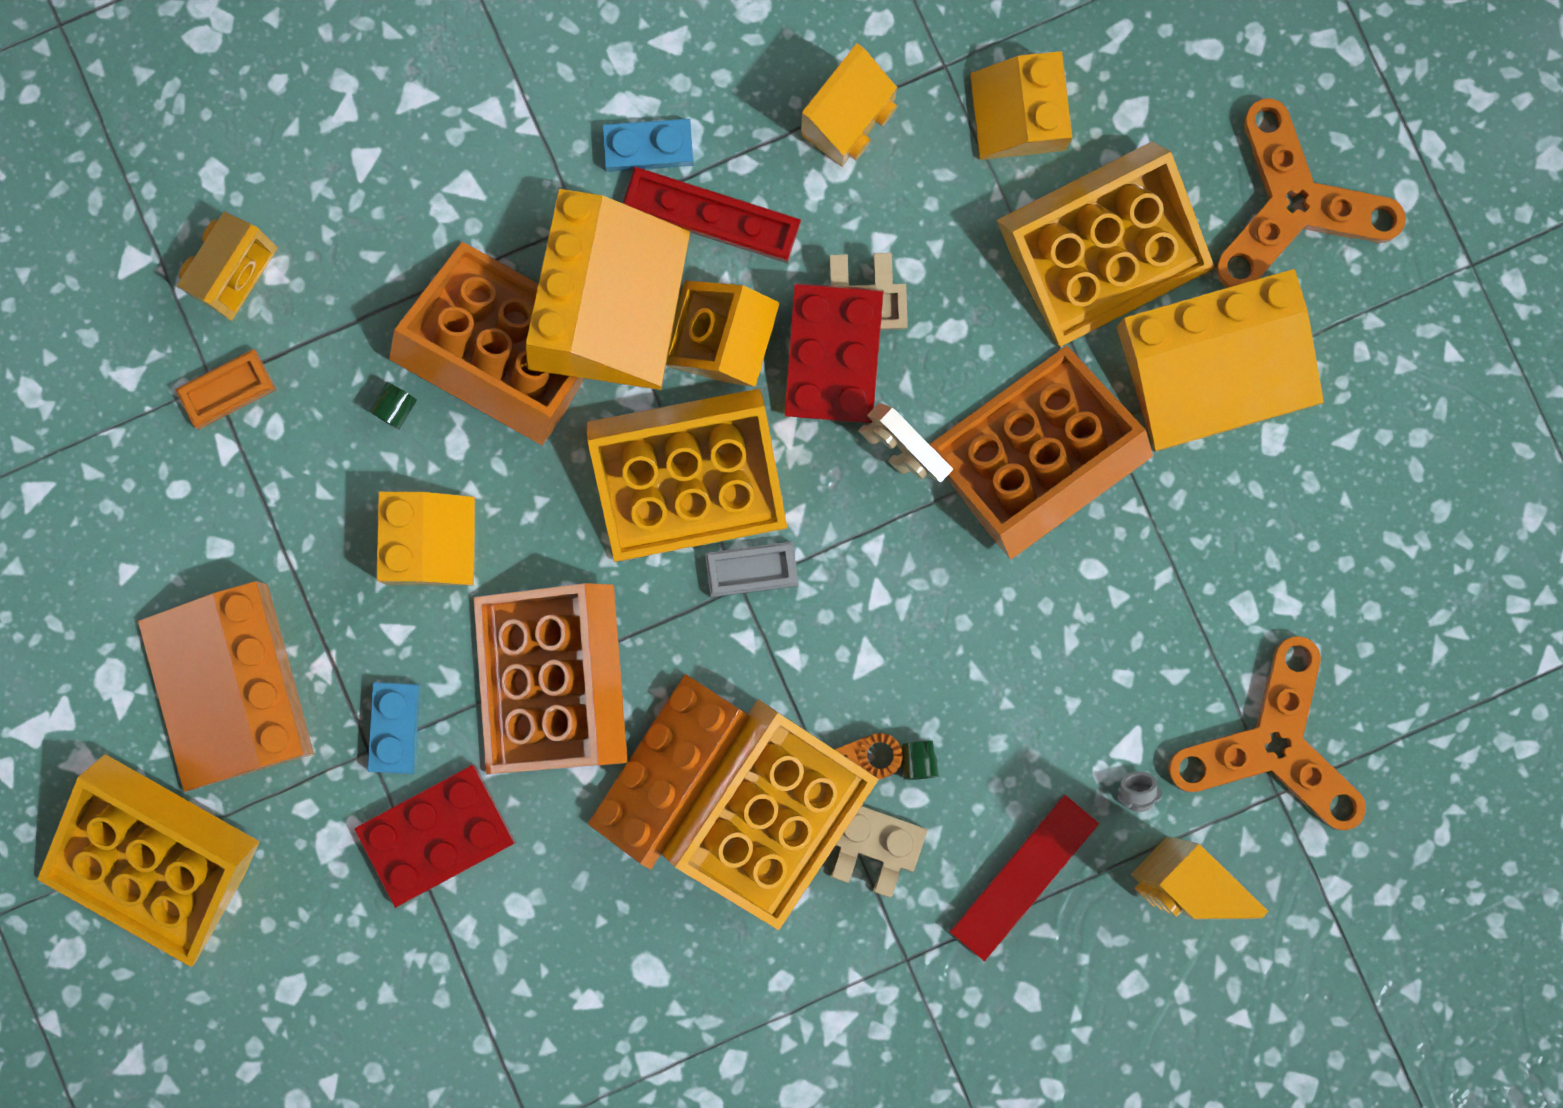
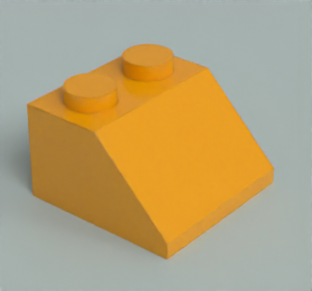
(1021, 106)
(849, 107)
(226, 264)
(721, 332)
(425, 539)

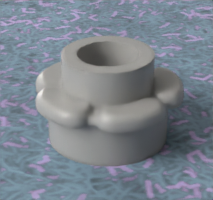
(1139, 791)

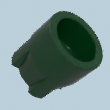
(393, 405)
(919, 760)

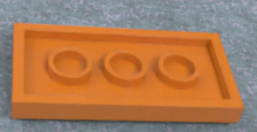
(668, 771)

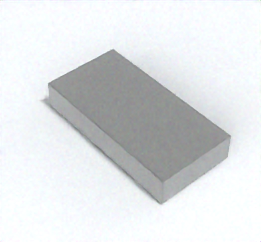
(752, 569)

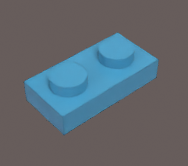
(648, 145)
(393, 728)

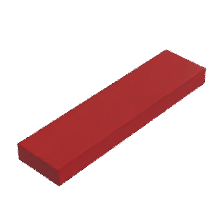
(713, 214)
(1024, 877)

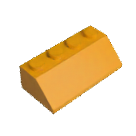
(1191, 882)

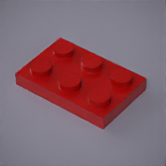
(833, 352)
(435, 835)

